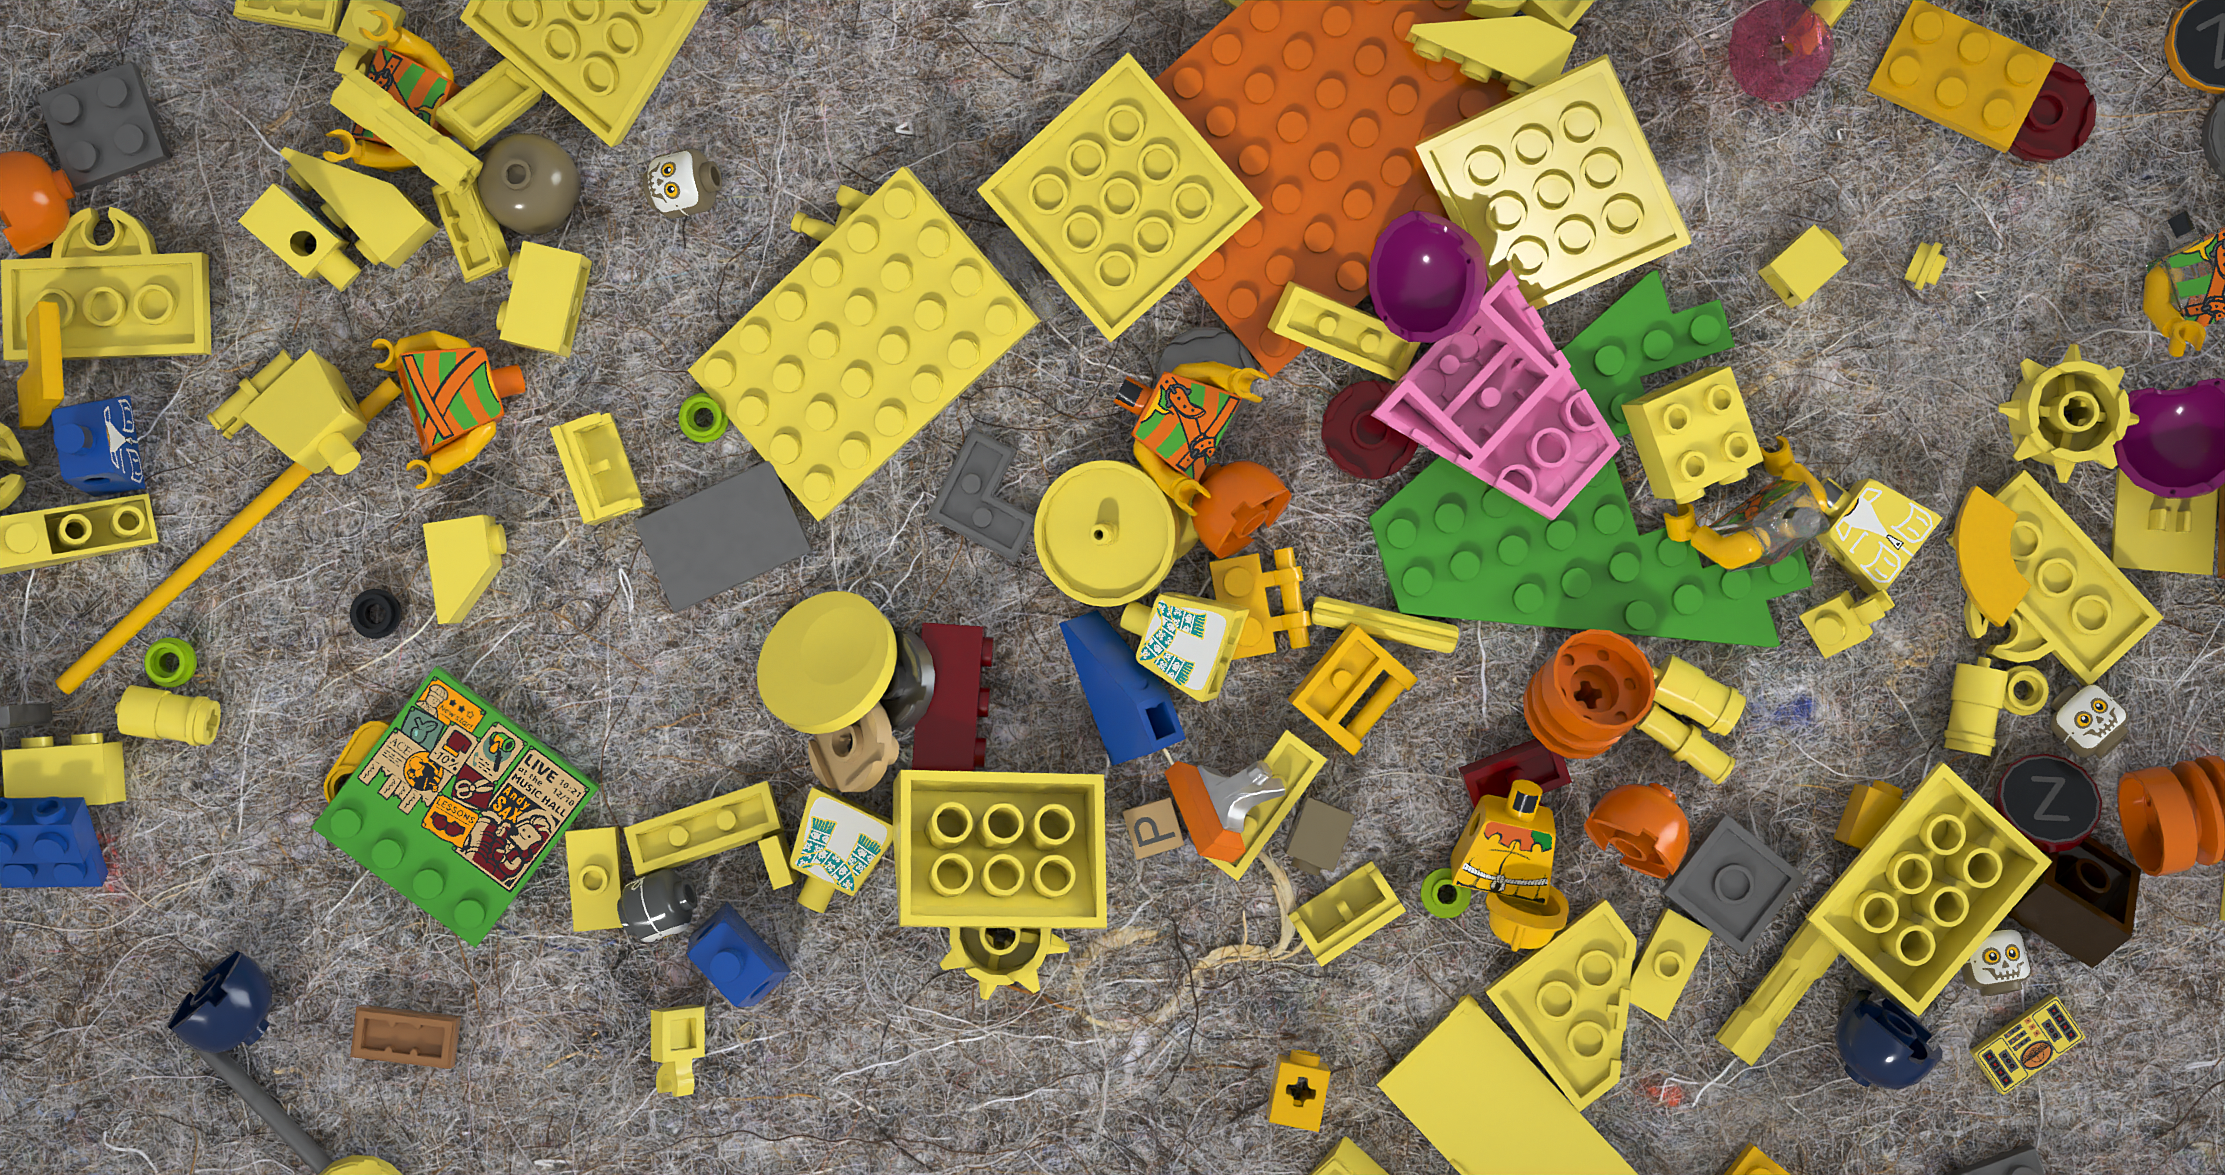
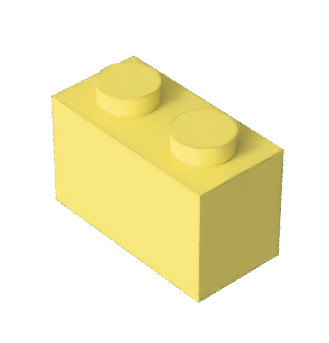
(543, 298)
(81, 769)

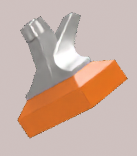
(1218, 804)

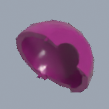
(1426, 277)
(2178, 440)

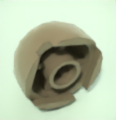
(529, 183)

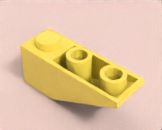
(1508, 49)
(378, 212)
(75, 532)

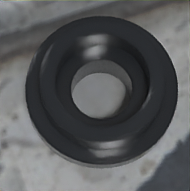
(361, 609)

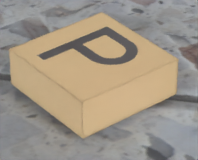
(1153, 828)

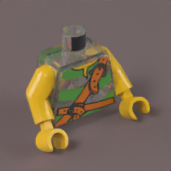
(2186, 283)
(1764, 525)

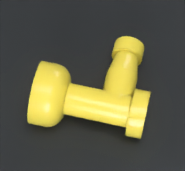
(819, 230)

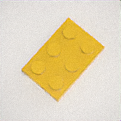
(1960, 75)

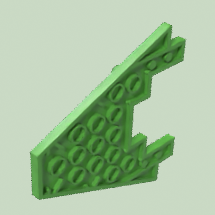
(1483, 556)

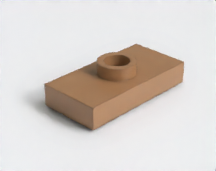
(405, 1036)

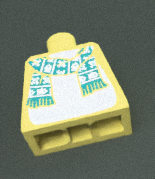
(286, 222)
(1187, 640)
(837, 846)

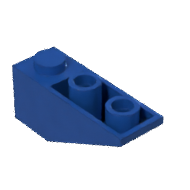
(1124, 696)

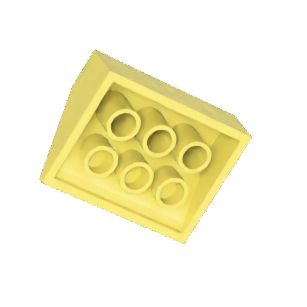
(1000, 849)
(1927, 890)

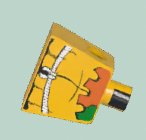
(1507, 846)

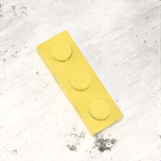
(1341, 331)
(1296, 767)
(704, 829)

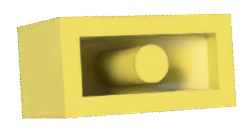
(462, 562)

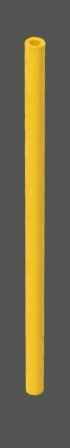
(207, 555)

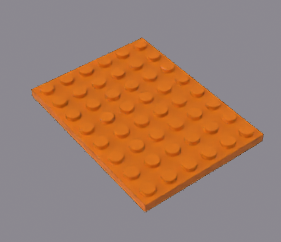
(1322, 128)

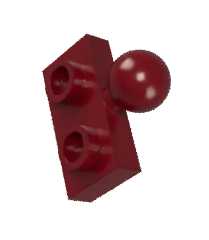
(1525, 761)

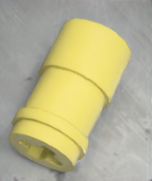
(1697, 696)
(1975, 707)
(161, 715)

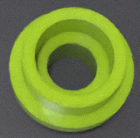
(688, 422)
(156, 662)
(1430, 900)

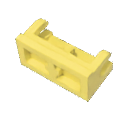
(597, 468)
(1346, 913)

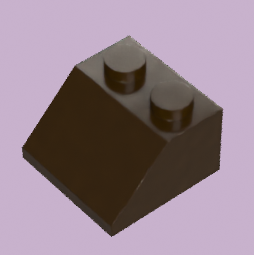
(2082, 902)

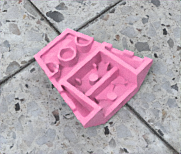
(1504, 405)

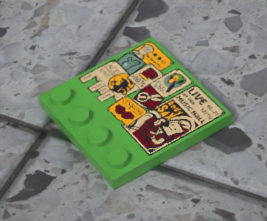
(456, 806)

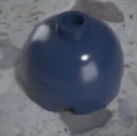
(226, 1007)
(1883, 1044)

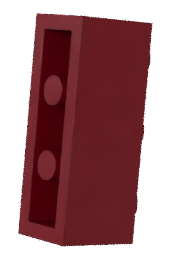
(949, 729)

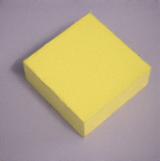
(777, 860)

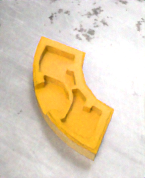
(1985, 556)

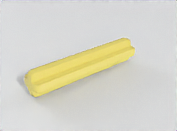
(1385, 624)

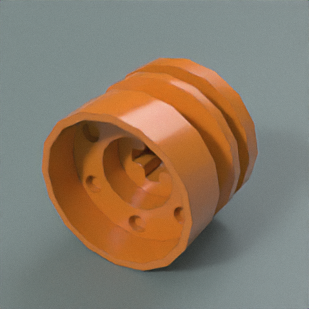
(1589, 694)
(2174, 815)

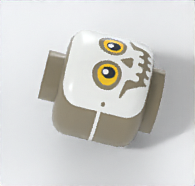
(682, 183)
(2089, 720)
(1998, 963)

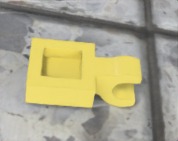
(361, 50)
(1842, 622)
(675, 1041)

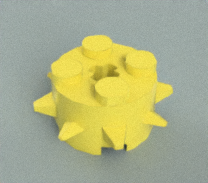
(2096, 405)
(1001, 962)

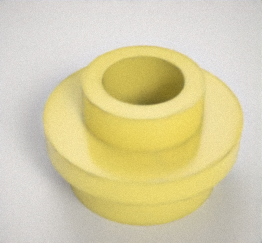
(1926, 265)
(2036, 694)

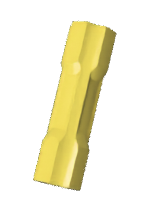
(408, 134)
(1756, 1021)

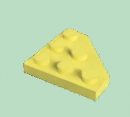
(1574, 1002)

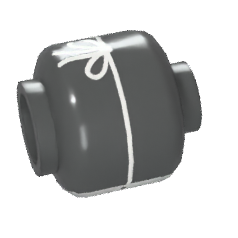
(657, 905)

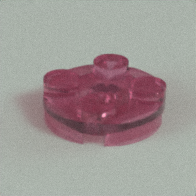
(1796, 25)

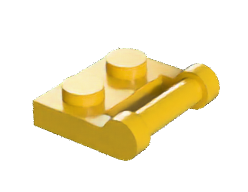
(1341, 680)

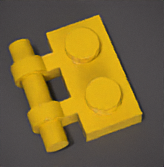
(1243, 584)

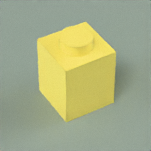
(1804, 265)

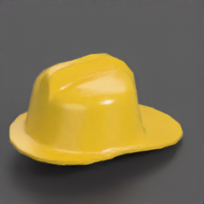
(1525, 922)

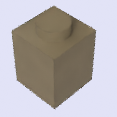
(1318, 835)

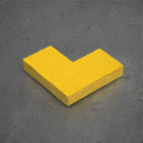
(42, 382)

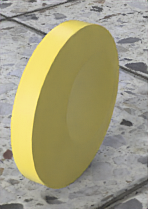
(1106, 533)
(827, 662)

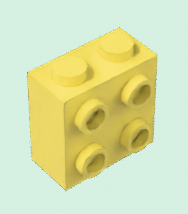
(1693, 434)

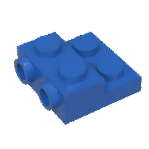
(49, 844)

